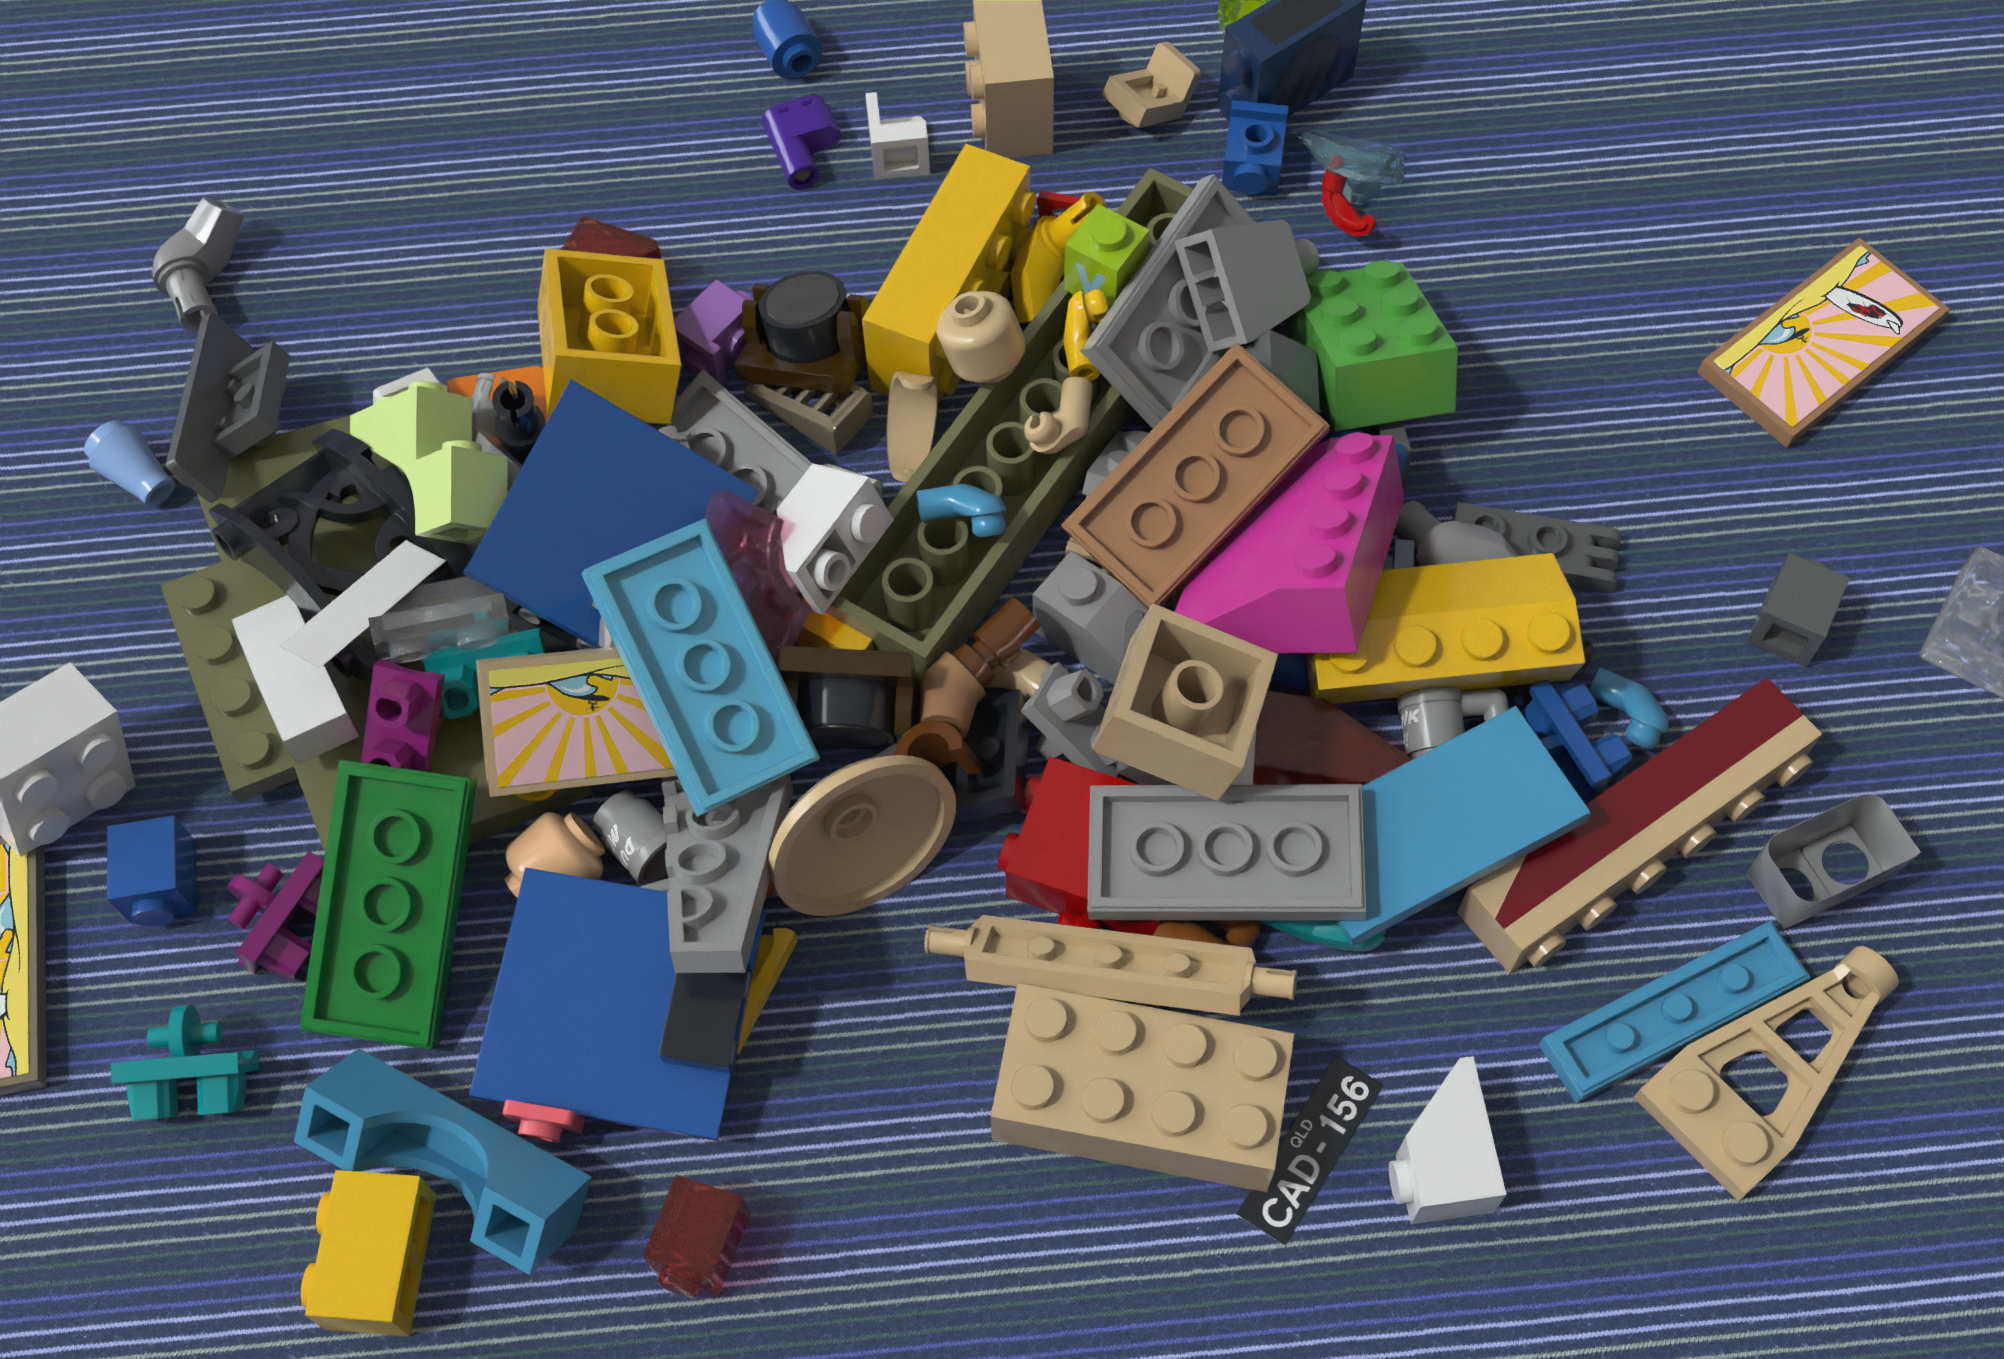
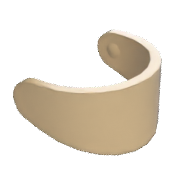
(910, 422)

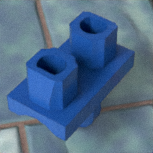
(1557, 723)

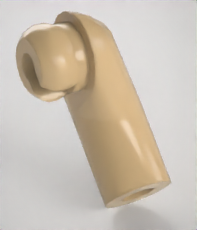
(1068, 424)

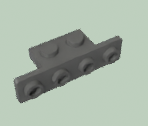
(225, 406)

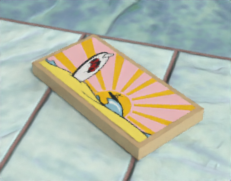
(564, 723)

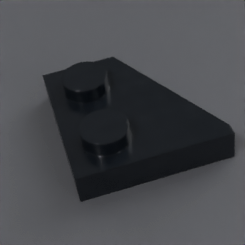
(1001, 745)

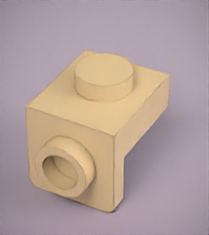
(1156, 92)

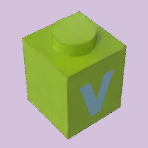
(1104, 253)

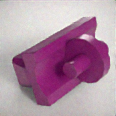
(402, 717)
(270, 942)

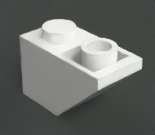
(829, 531)

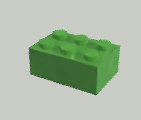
(1376, 346)

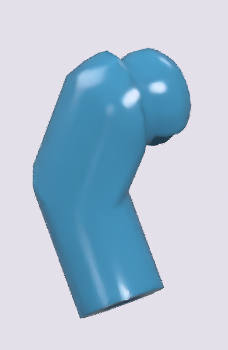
(963, 501)
(1637, 702)

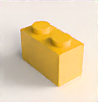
(369, 1253)

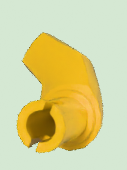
(1042, 257)

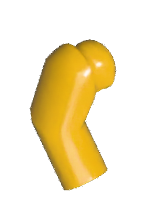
(1081, 312)

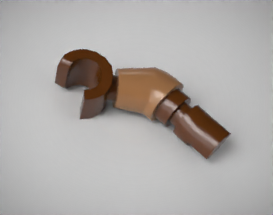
(957, 685)

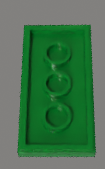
(388, 904)

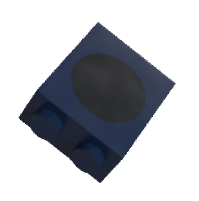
(1290, 52)

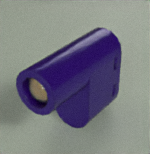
(799, 131)

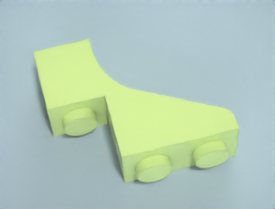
(431, 441)

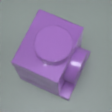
(712, 331)

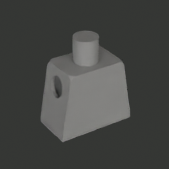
(1246, 279)

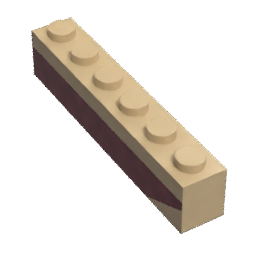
(1640, 825)

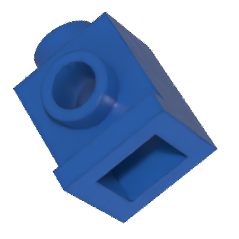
(1254, 147)

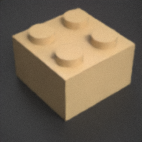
(1010, 77)
(1186, 702)

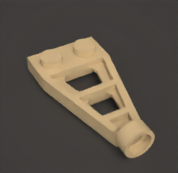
(1719, 1124)

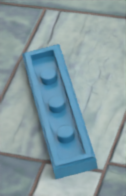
(1673, 1011)

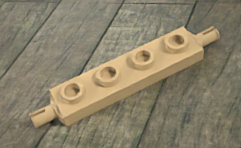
(1111, 964)

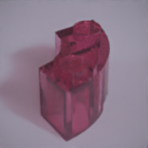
(749, 545)

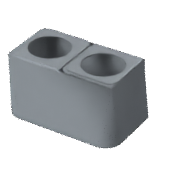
(1859, 821)

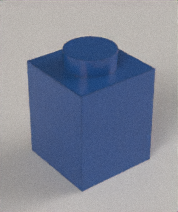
(151, 870)

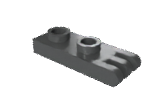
(1581, 549)

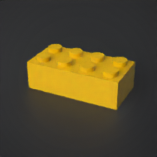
(957, 248)

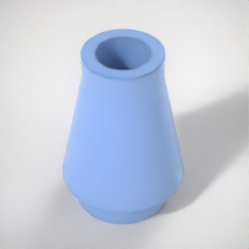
(127, 460)

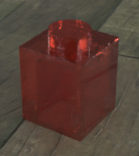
(696, 1237)

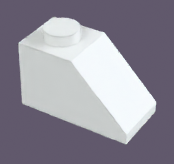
(1449, 1154)

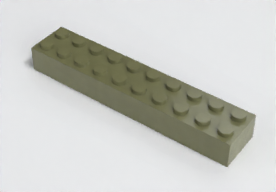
(936, 579)

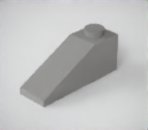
(1085, 614)

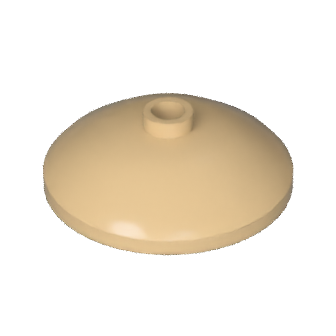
(861, 834)

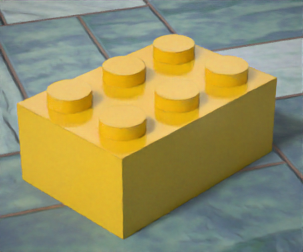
(609, 330)

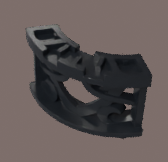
(289, 514)

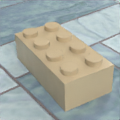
(1142, 1087)

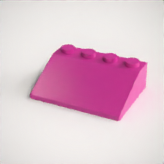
(1308, 554)

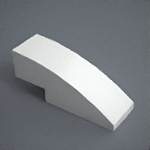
(295, 691)

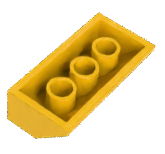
(1458, 629)

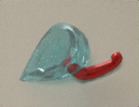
(1352, 175)

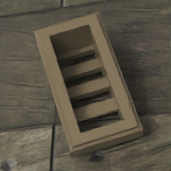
(828, 431)

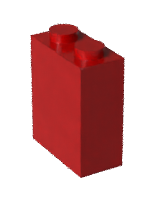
(1051, 853)

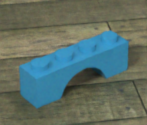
(378, 1117)

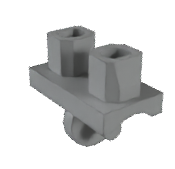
(1069, 717)

